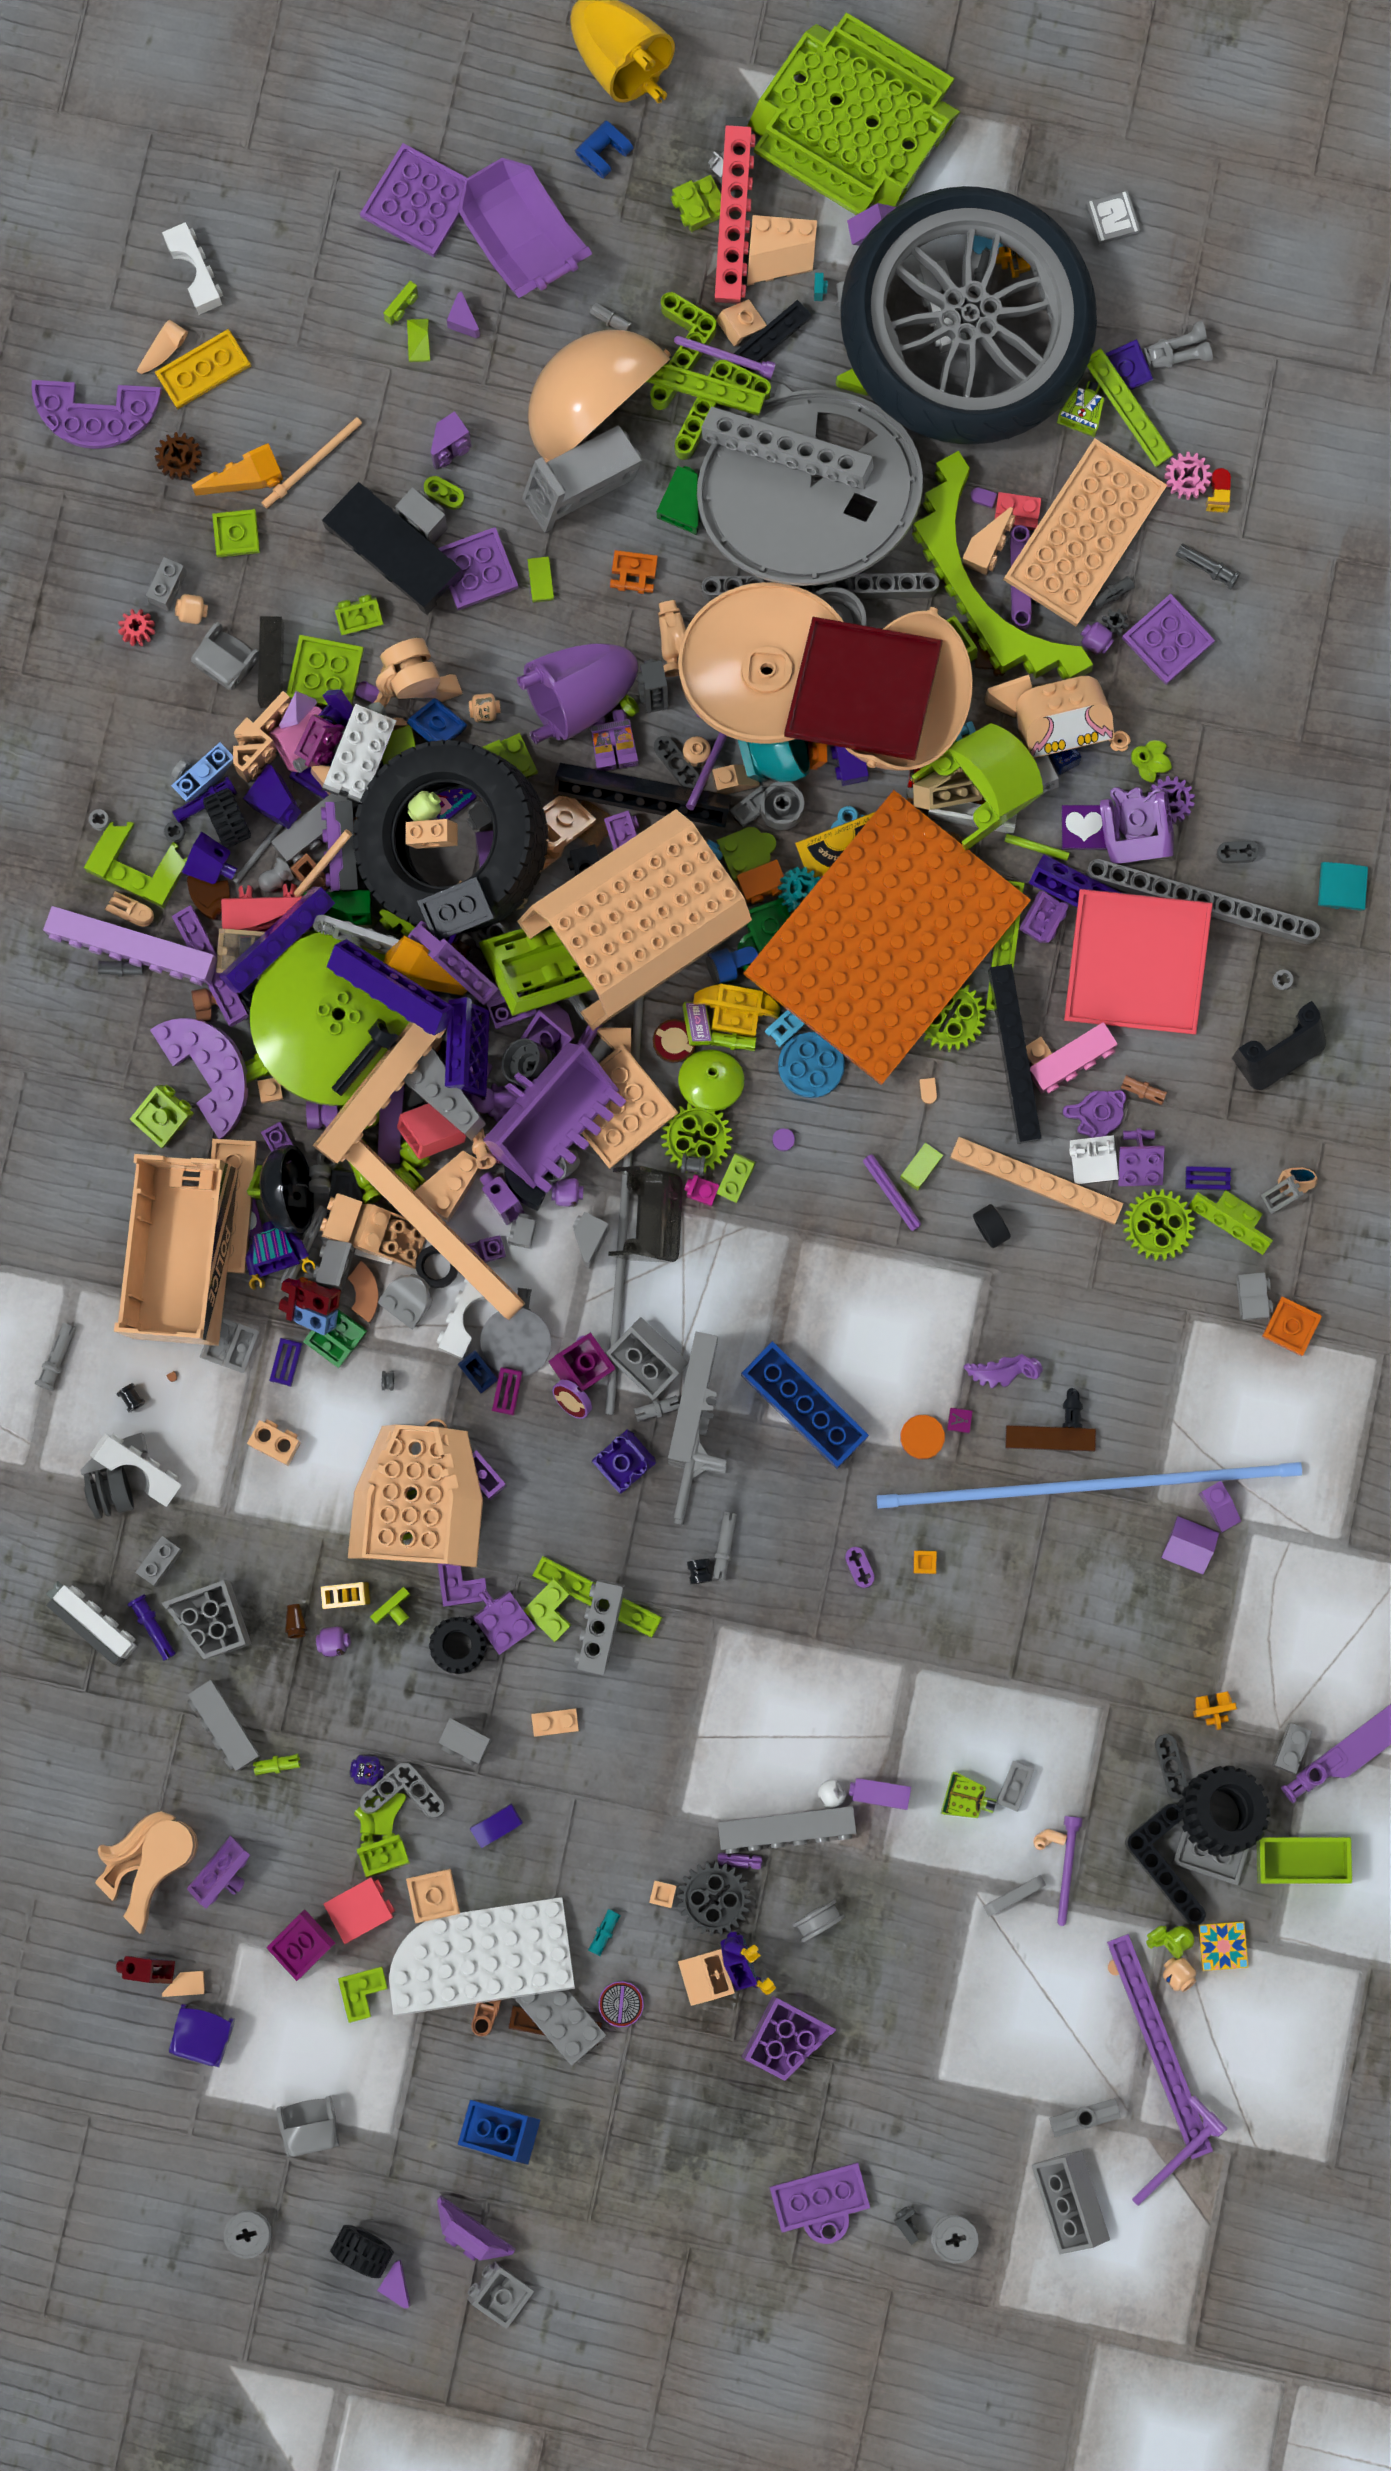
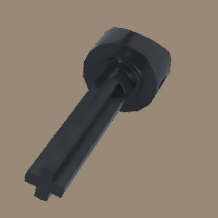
(381, 1038)

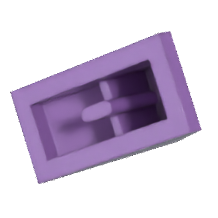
(461, 318)
(395, 2286)

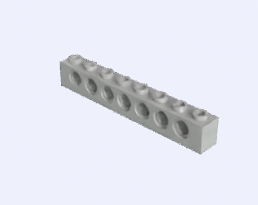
(778, 439)

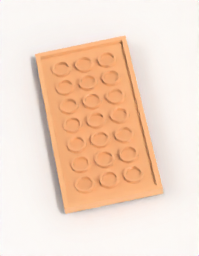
(1085, 532)

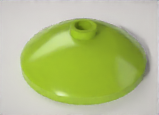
(707, 1090)

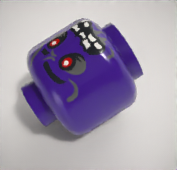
(366, 1770)

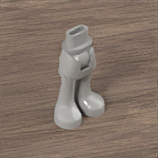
(1161, 353)

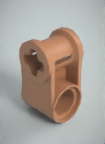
(485, 2012)

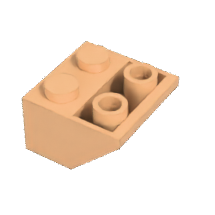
(705, 1977)

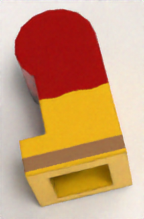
(1220, 497)

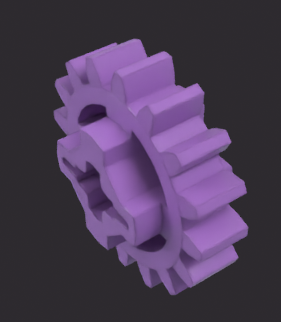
(1178, 804)

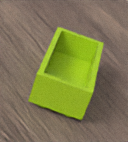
(1304, 1860)

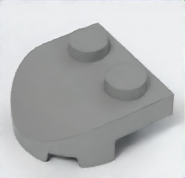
(407, 1299)

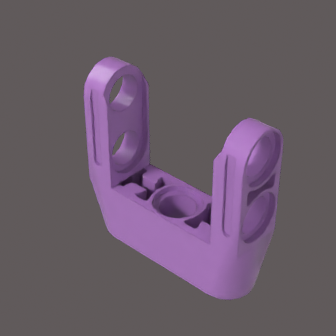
(1143, 847)

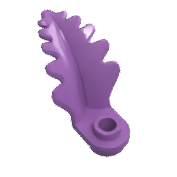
(1005, 1370)

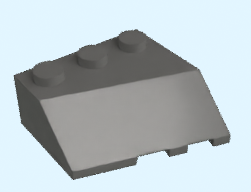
(211, 1619)

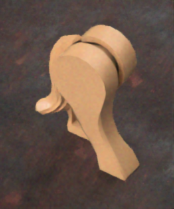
(410, 675)
(154, 1848)

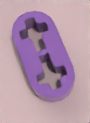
(854, 1570)

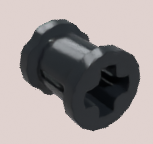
(130, 1397)

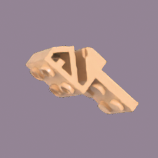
(254, 742)
(565, 823)

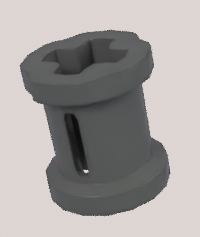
(693, 1164)

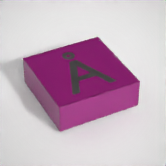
(959, 1420)

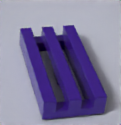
(1226, 1178)
(287, 1357)

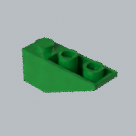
(351, 906)

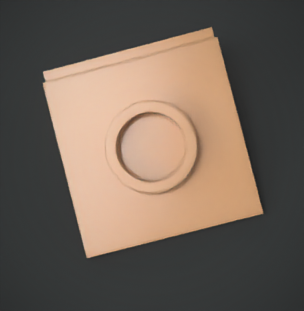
(740, 321)

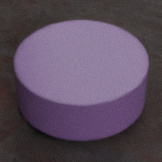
(783, 1140)

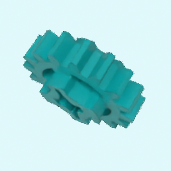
(795, 882)

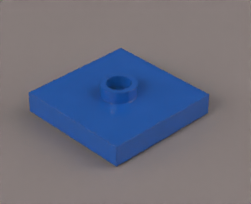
(436, 722)

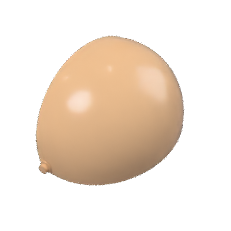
(587, 385)
(949, 694)

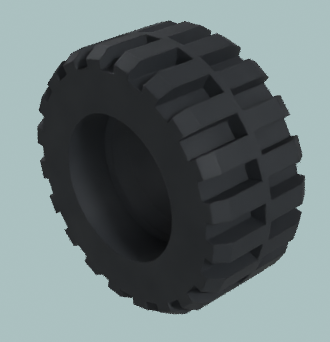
(1249, 1802)

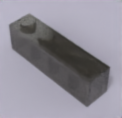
(270, 659)

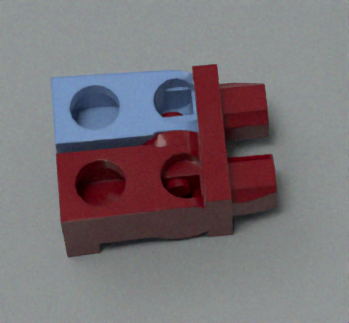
(310, 1304)

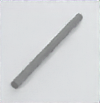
(259, 851)

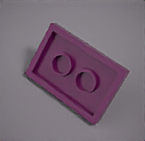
(300, 1945)

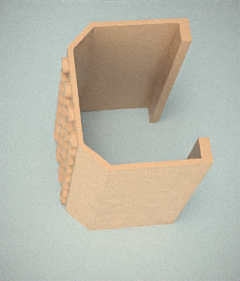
(642, 913)

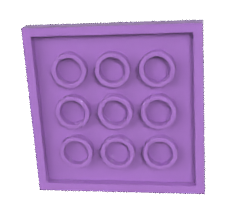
(416, 200)

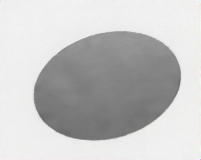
(516, 1343)

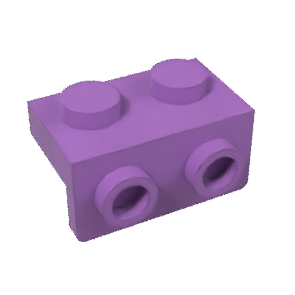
(1044, 918)

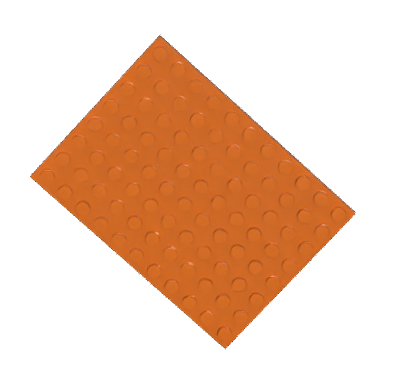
(887, 937)

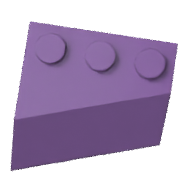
(785, 2039)

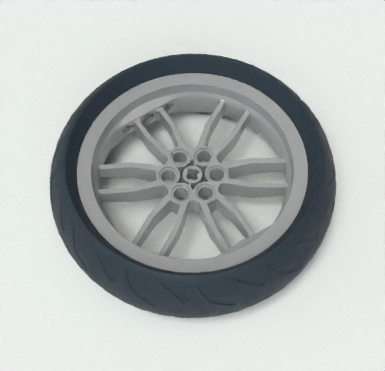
(1061, 283)

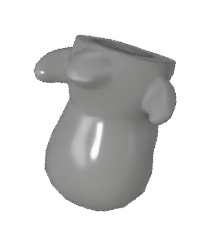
(275, 878)

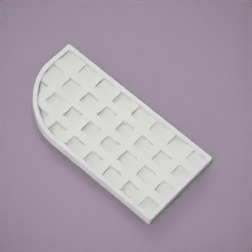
(482, 1957)

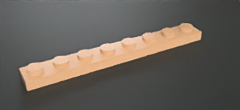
(1036, 1180)

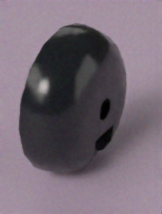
(284, 1202)

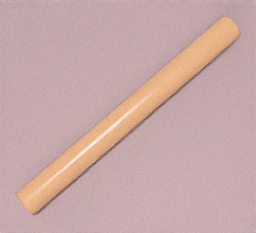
(322, 864)

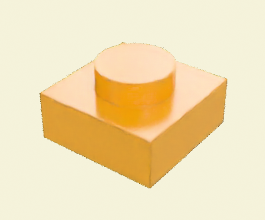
(924, 1562)

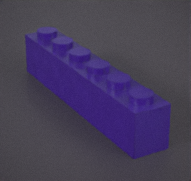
(276, 939)
(390, 987)

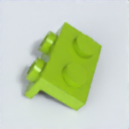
(382, 1855)

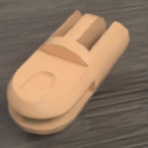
(130, 910)

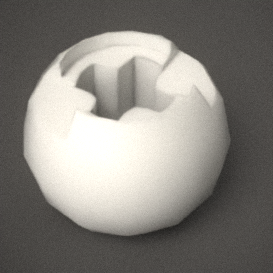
(831, 1794)

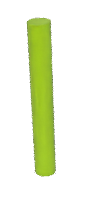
(1037, 847)

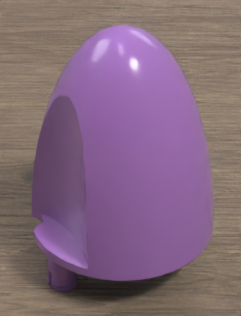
(577, 687)

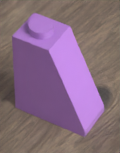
(880, 1793)

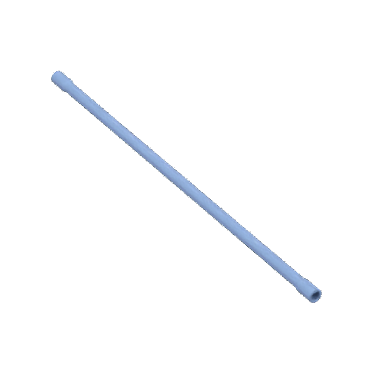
(1282, 1470)

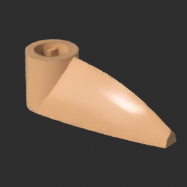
(164, 345)

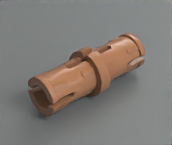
(1144, 1090)

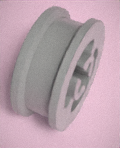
(818, 1920)

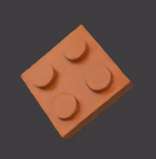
(1291, 1326)

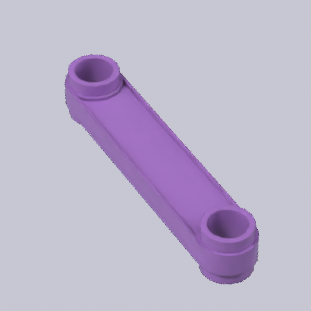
(1019, 601)

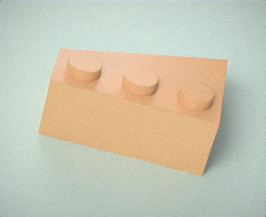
(780, 247)

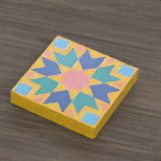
(1223, 1946)

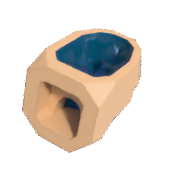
(1304, 1177)

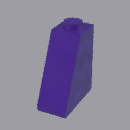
(272, 798)

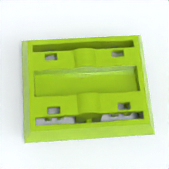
(533, 962)

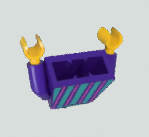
(273, 1252)
(739, 1961)

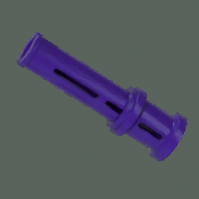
(196, 805)
(146, 1617)

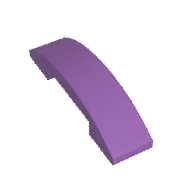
(389, 1136)

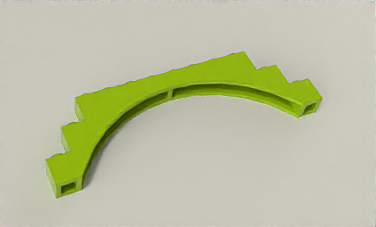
(1003, 641)

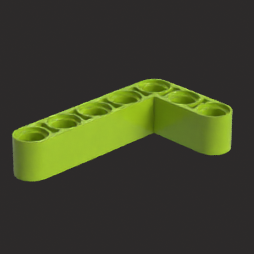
(695, 333)
(696, 418)

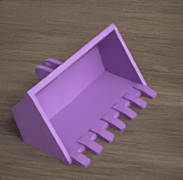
(553, 1115)

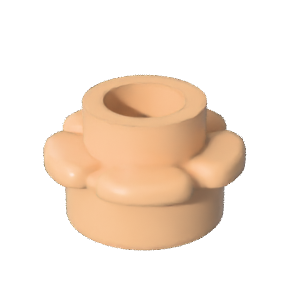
(1120, 735)

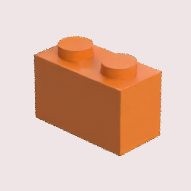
(760, 882)

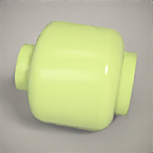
(424, 806)

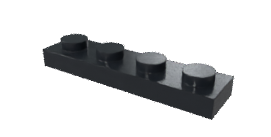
(775, 333)

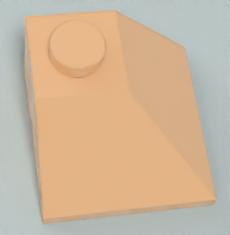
(1005, 695)

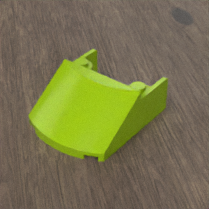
(1000, 772)

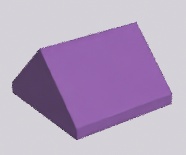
(1190, 1545)

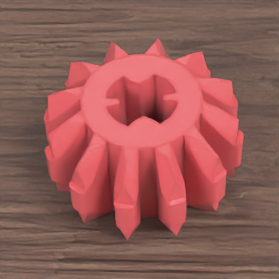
(128, 627)

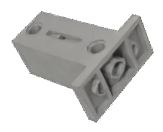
(580, 476)

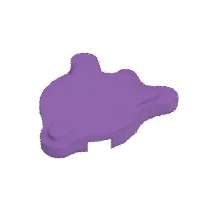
(1135, 812)
(1098, 1112)

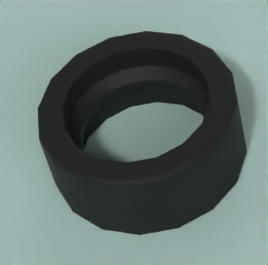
(438, 1283)

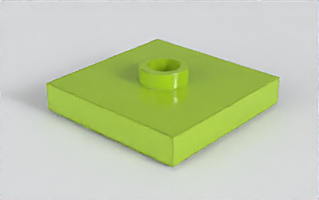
(236, 533)

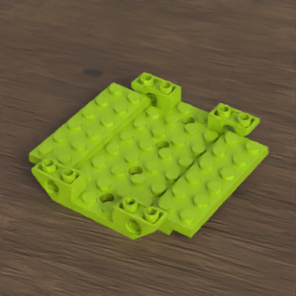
(831, 143)

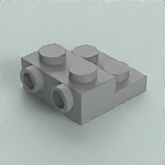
(499, 2294)

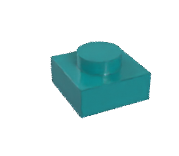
(820, 287)

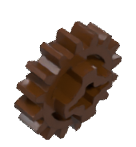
(186, 451)

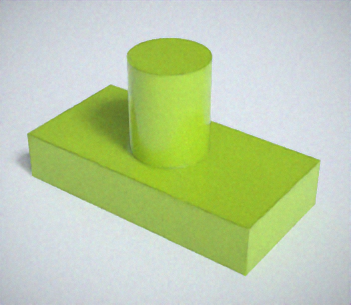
(392, 1608)

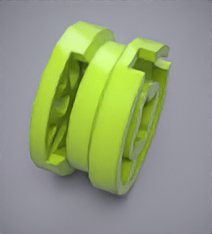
(403, 1173)

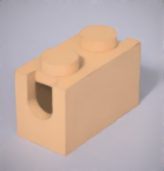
(341, 1218)

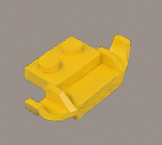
(736, 1007)

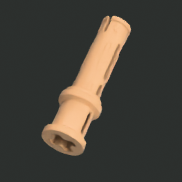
(485, 1158)

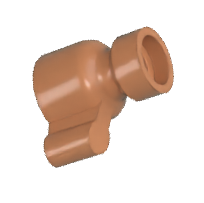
(202, 1003)

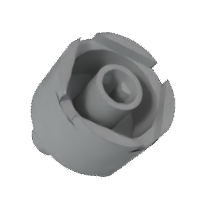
(793, 801)

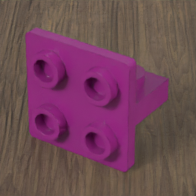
(319, 741)

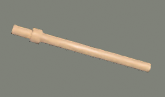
(281, 489)

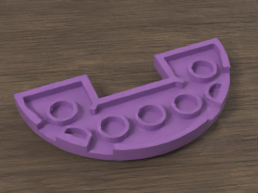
(94, 424)
(217, 1061)

